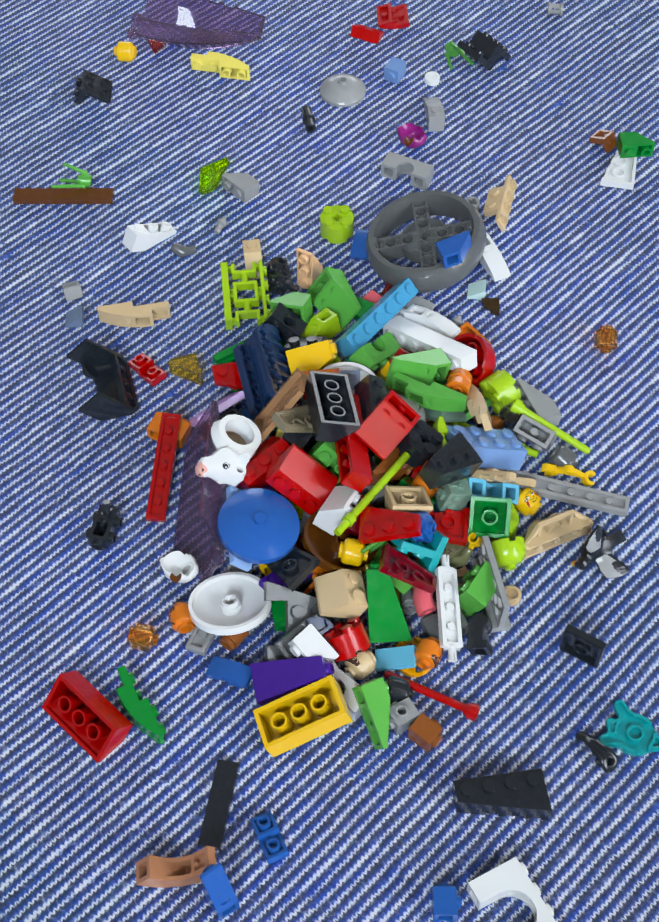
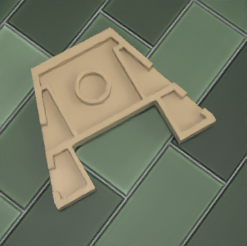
(495, 476)

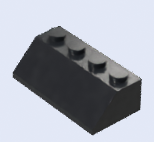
(331, 406)

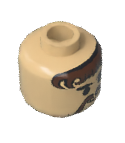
(361, 665)

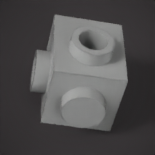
(402, 715)

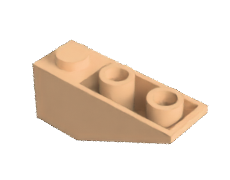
(307, 268)

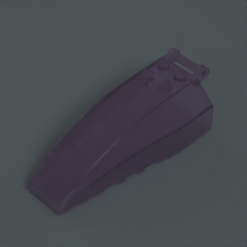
(196, 24)

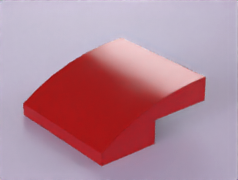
(392, 17)

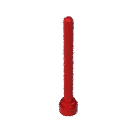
(469, 710)

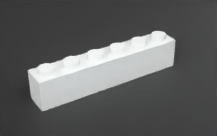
(419, 338)

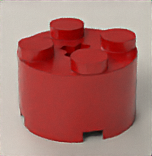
(347, 638)

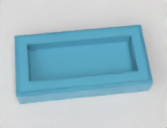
(395, 658)

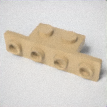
(500, 201)

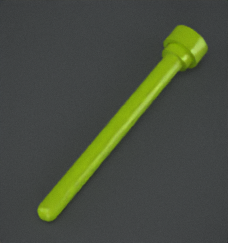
(519, 408)

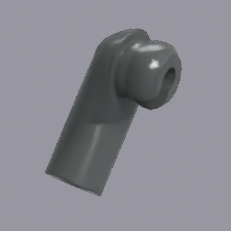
(183, 251)

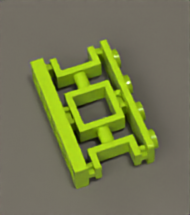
(230, 295)

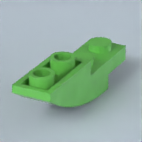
(431, 397)

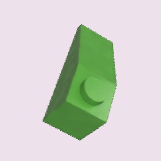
(374, 705)

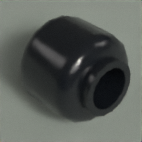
(398, 689)

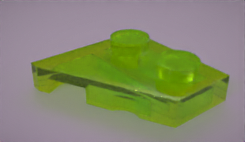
(211, 175)

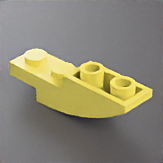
(220, 63)

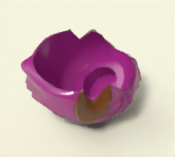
(411, 135)

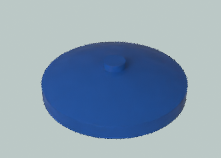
(258, 526)

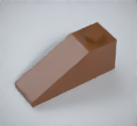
(383, 467)

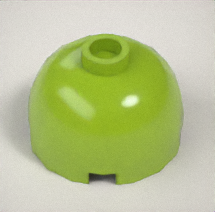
(509, 552)

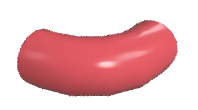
(423, 601)

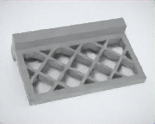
(499, 605)

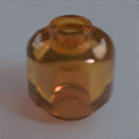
(606, 339)
(142, 637)

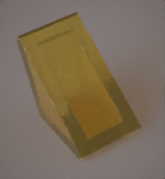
(187, 368)

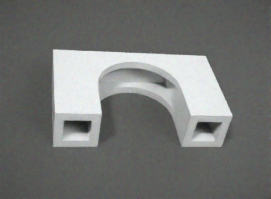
(510, 881)

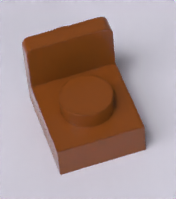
(604, 137)

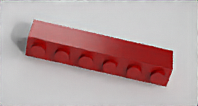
(353, 458)

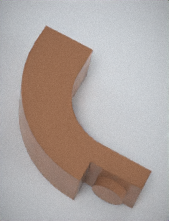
(174, 872)

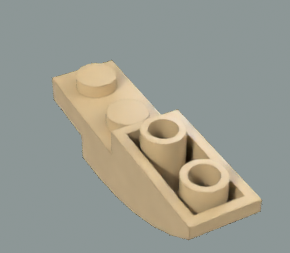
(127, 315)

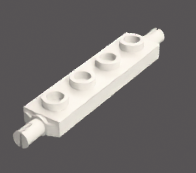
(448, 608)

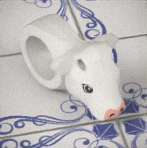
(230, 459)

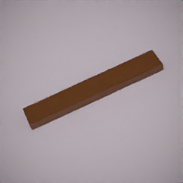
(63, 196)

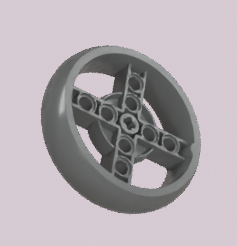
(419, 239)

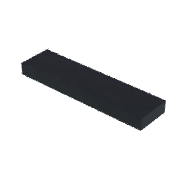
(219, 804)

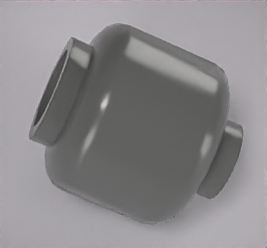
(563, 456)

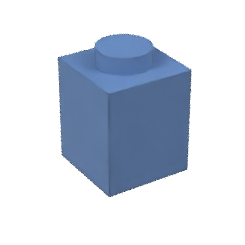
(395, 70)

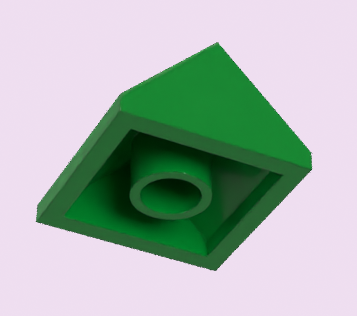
(489, 516)

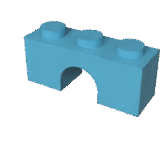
(503, 490)

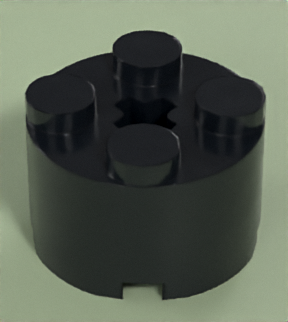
(420, 443)

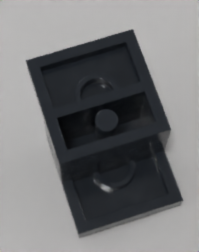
(484, 49)

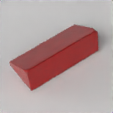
(366, 33)

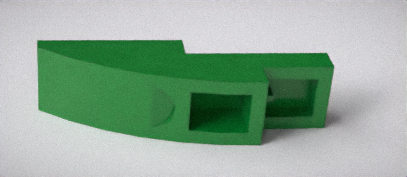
(139, 709)

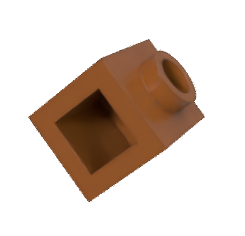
(425, 732)

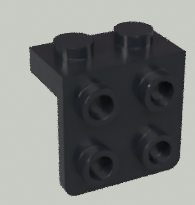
(92, 85)

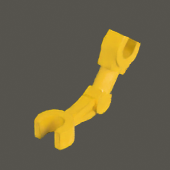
(553, 470)

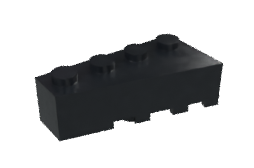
(370, 392)
(504, 794)

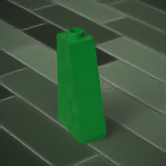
(384, 611)

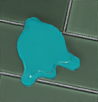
(630, 732)

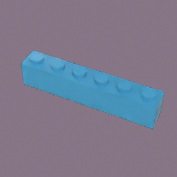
(376, 317)

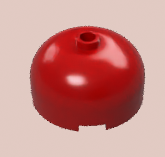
(485, 356)

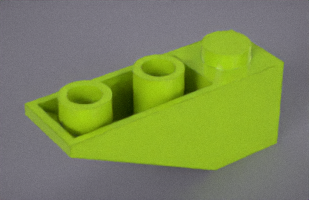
(323, 324)

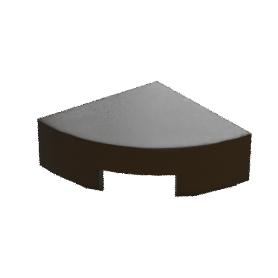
(491, 305)

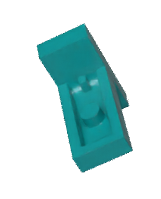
(428, 553)

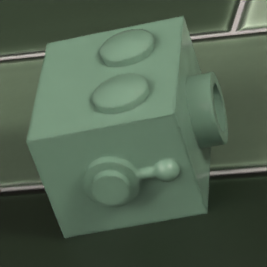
(453, 495)

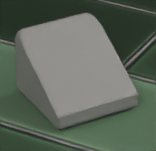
(72, 290)

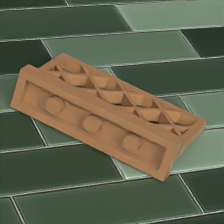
(282, 400)

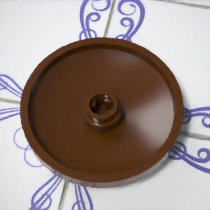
(326, 547)

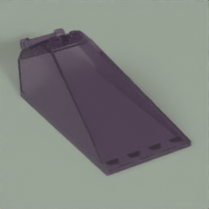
(200, 501)

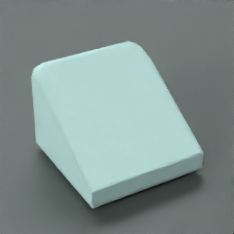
(477, 290)

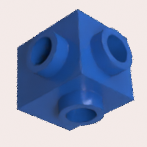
(428, 528)

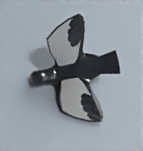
(599, 550)

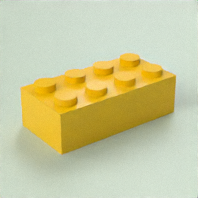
(302, 716)

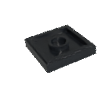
(582, 646)

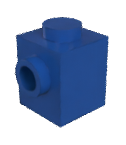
(445, 903)

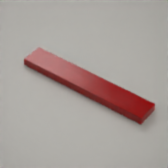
(163, 467)

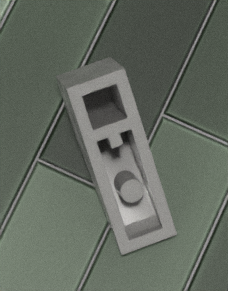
(434, 114)

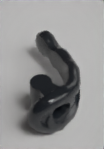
(605, 756)

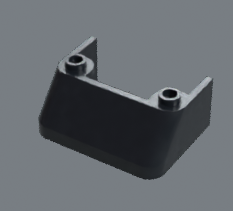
(112, 378)

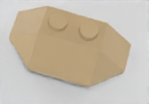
(555, 531)

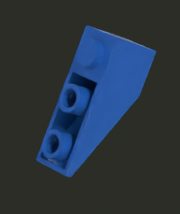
(218, 891)

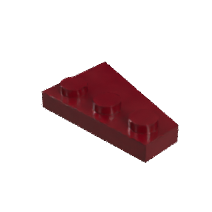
(406, 570)

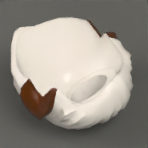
(179, 566)

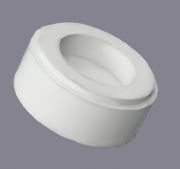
(432, 78)

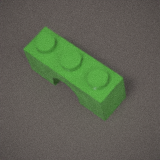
(377, 353)

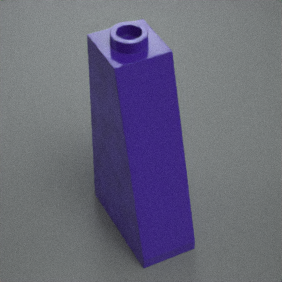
(285, 676)

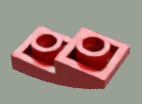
(147, 369)

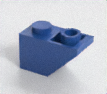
(454, 249)

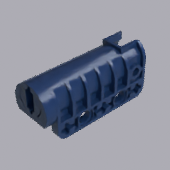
(262, 367)

